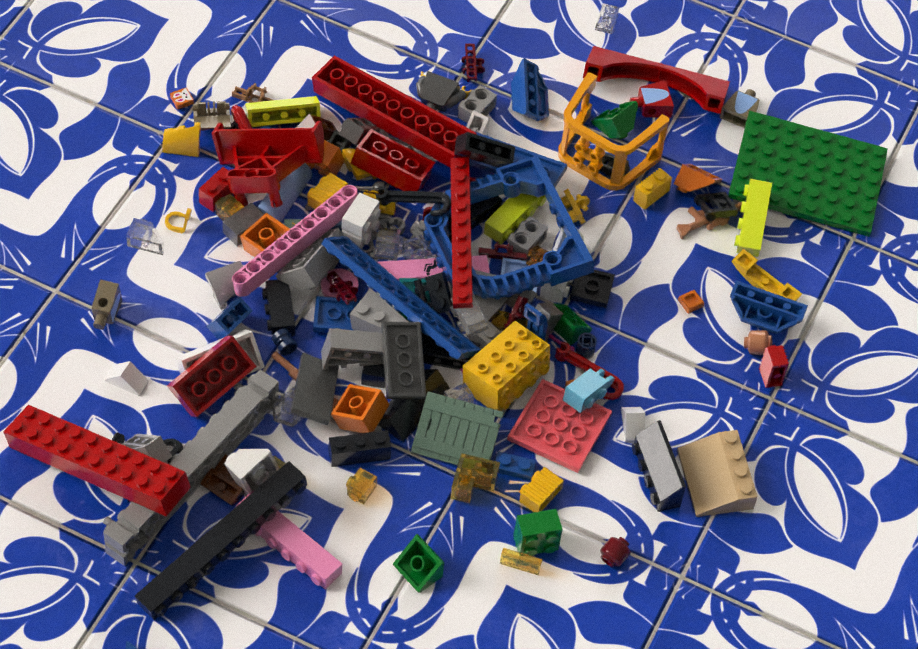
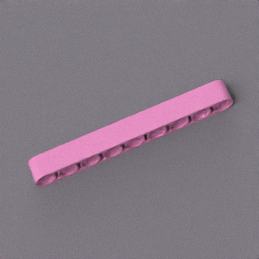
(293, 242)

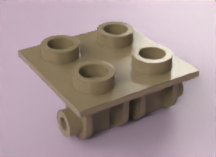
(212, 116)

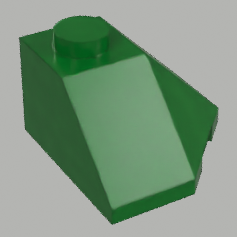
(617, 121)

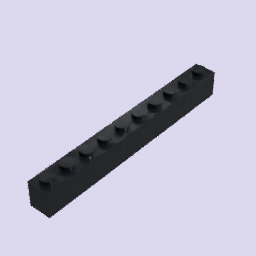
(221, 540)

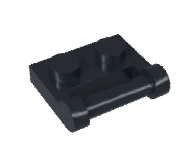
(720, 202)

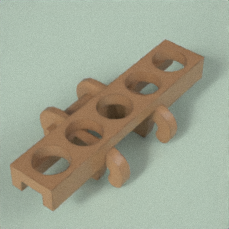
(249, 92)

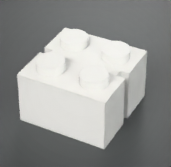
(361, 220)

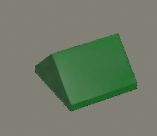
(570, 325)
(419, 564)

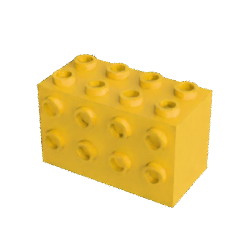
(507, 367)

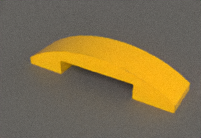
(759, 278)

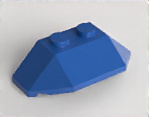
(529, 92)
(766, 308)

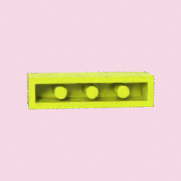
(282, 111)
(510, 215)
(754, 217)

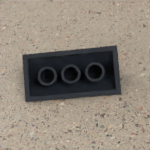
(404, 414)

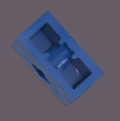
(229, 318)

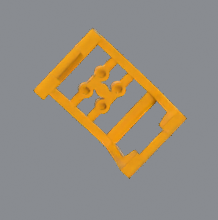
(573, 127)

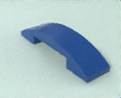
(537, 321)

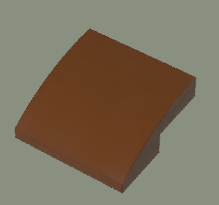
(222, 484)

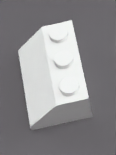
(251, 467)

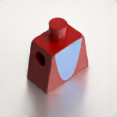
(654, 100)

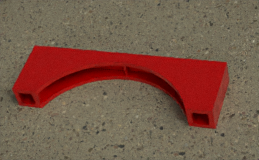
(704, 89)

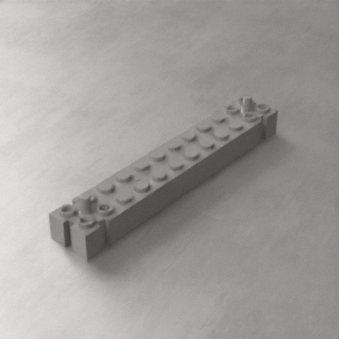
(219, 437)

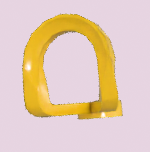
(178, 229)

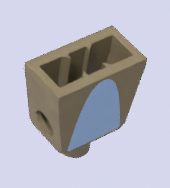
(738, 107)
(106, 303)

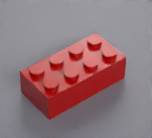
(392, 162)
(211, 376)

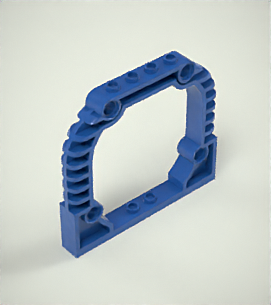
(558, 266)

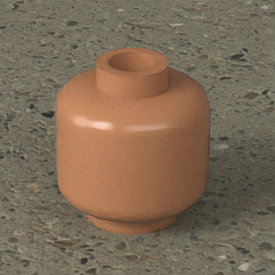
(757, 342)

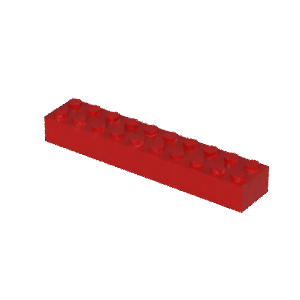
(389, 109)
(97, 460)

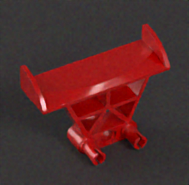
(266, 157)

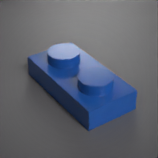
(515, 465)

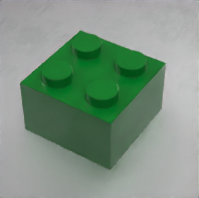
(538, 532)

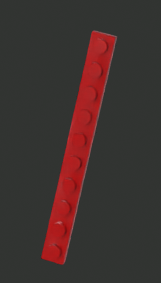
(461, 233)

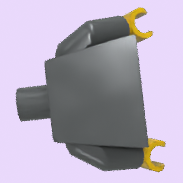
(439, 91)

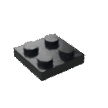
(593, 288)

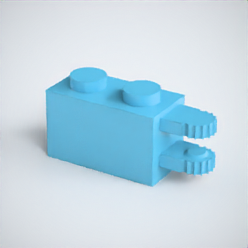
(587, 389)

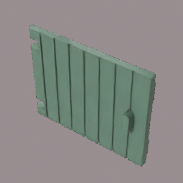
(454, 428)

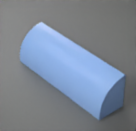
(290, 190)

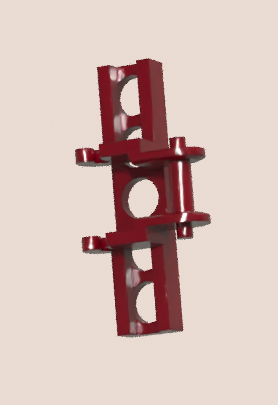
(471, 62)
(493, 253)
(349, 291)
(517, 311)

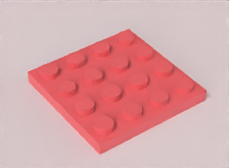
(557, 429)

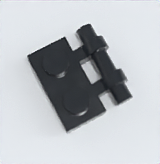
(438, 291)

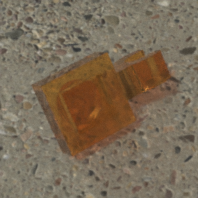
(536, 254)

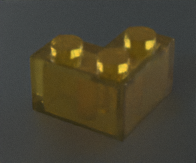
(472, 473)

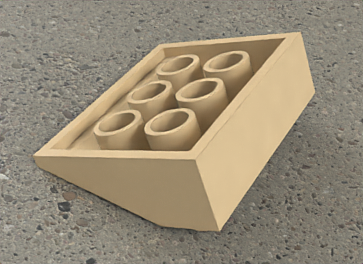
(718, 474)

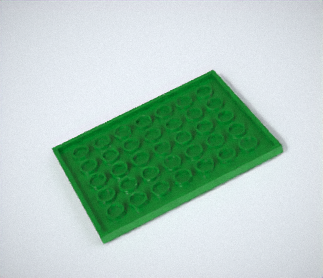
(811, 172)

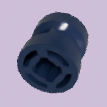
(285, 343)
(586, 345)

